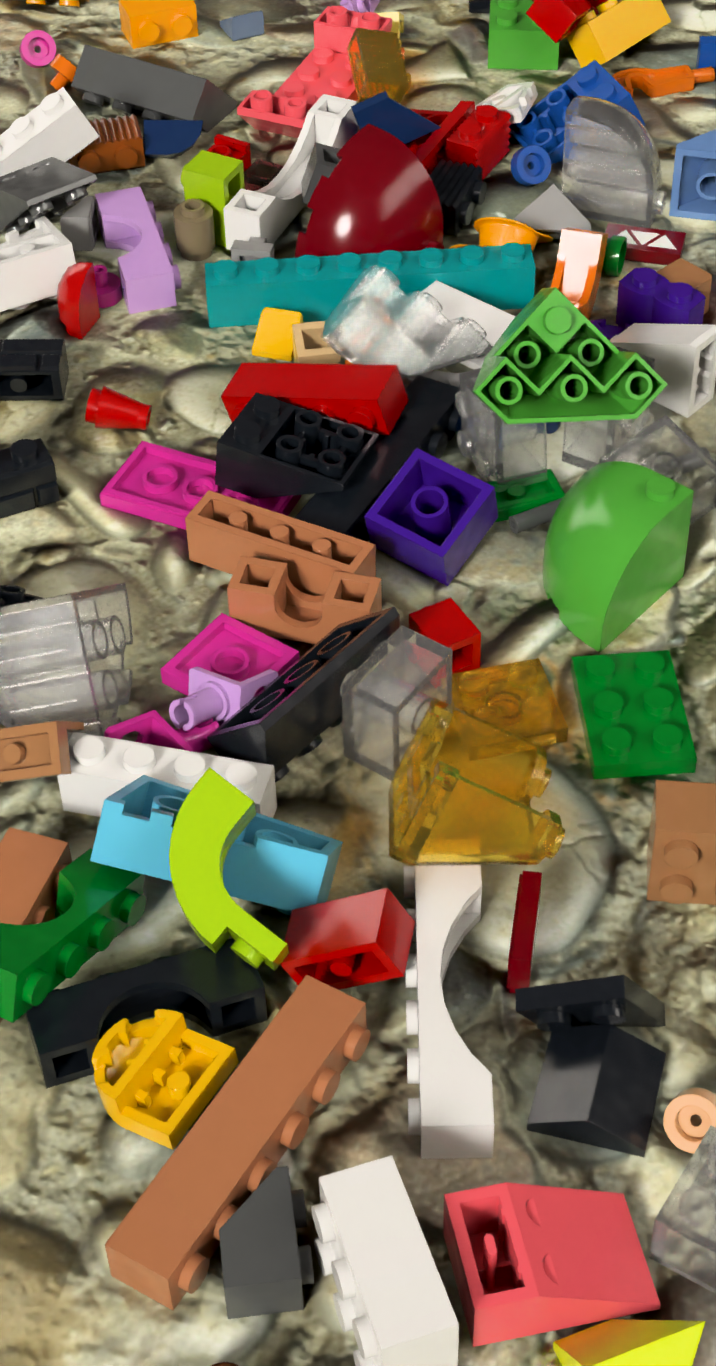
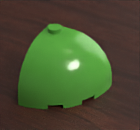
(615, 548)

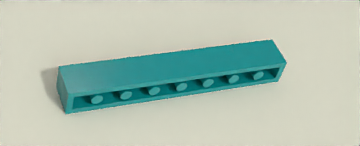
(318, 283)

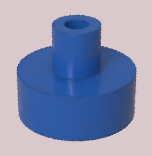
(530, 165)

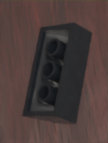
(303, 699)

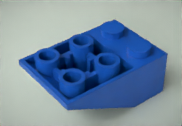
(546, 119)

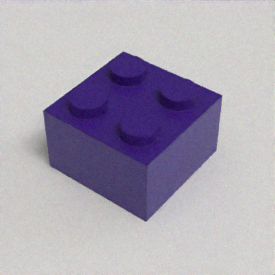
(432, 516)

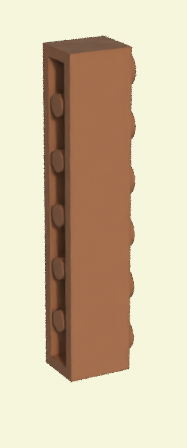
(237, 1142)

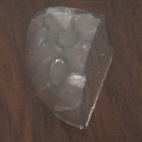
(610, 164)
(66, 659)

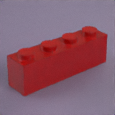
(347, 392)

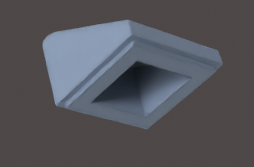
(244, 25)

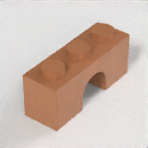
(271, 604)

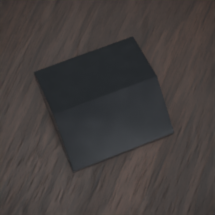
(598, 1088)

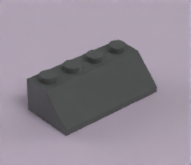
(149, 89)

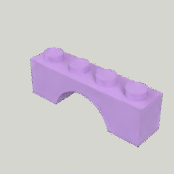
(148, 268)

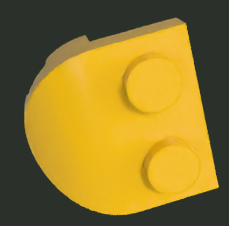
(159, 1075)

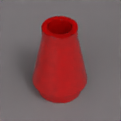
(116, 411)

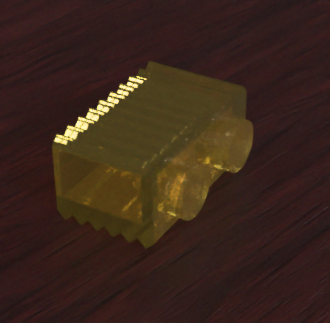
(378, 64)

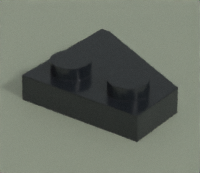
(590, 1002)

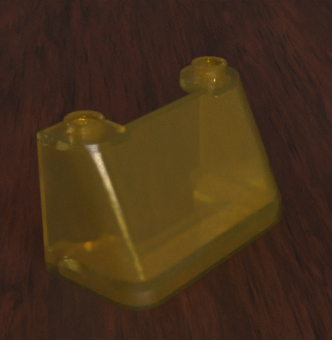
(468, 795)

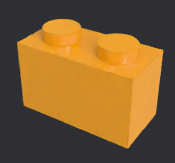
(157, 21)

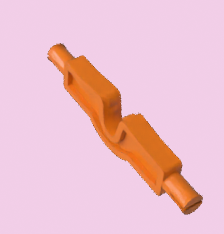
(664, 80)

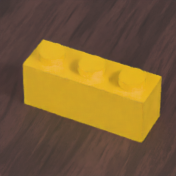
(615, 28)

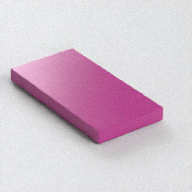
(168, 485)

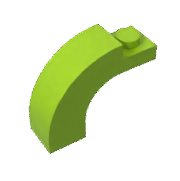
(199, 844)

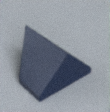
(392, 117)

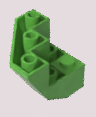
(562, 369)

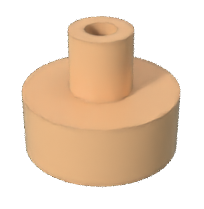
(690, 1117)

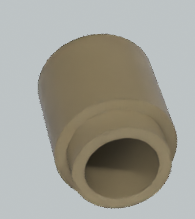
(194, 229)

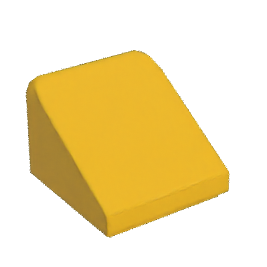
(274, 334)

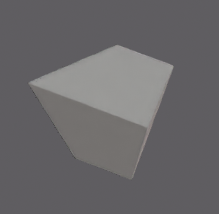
(552, 213)

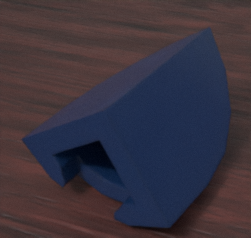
(169, 137)

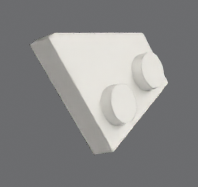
(514, 99)

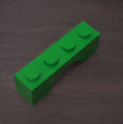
(91, 910)

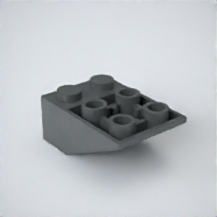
(40, 191)

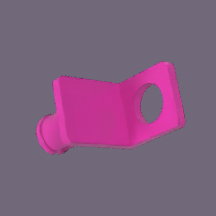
(156, 731)

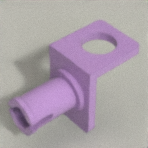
(214, 697)

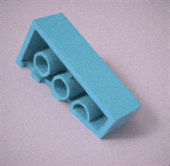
(265, 865)

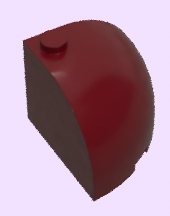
(373, 201)

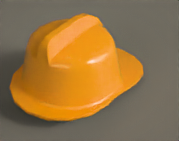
(500, 231)

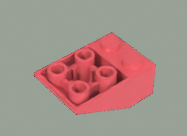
(543, 1259)

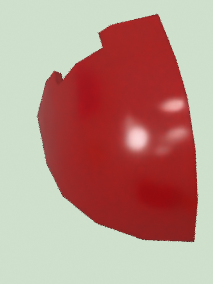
(78, 299)

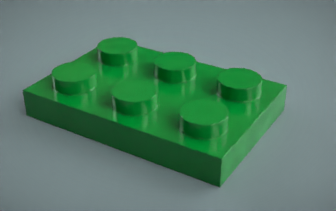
(632, 715)

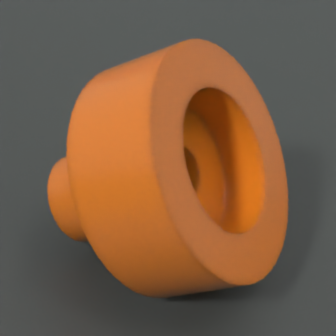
(65, 72)

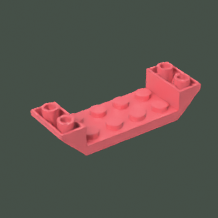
(321, 72)

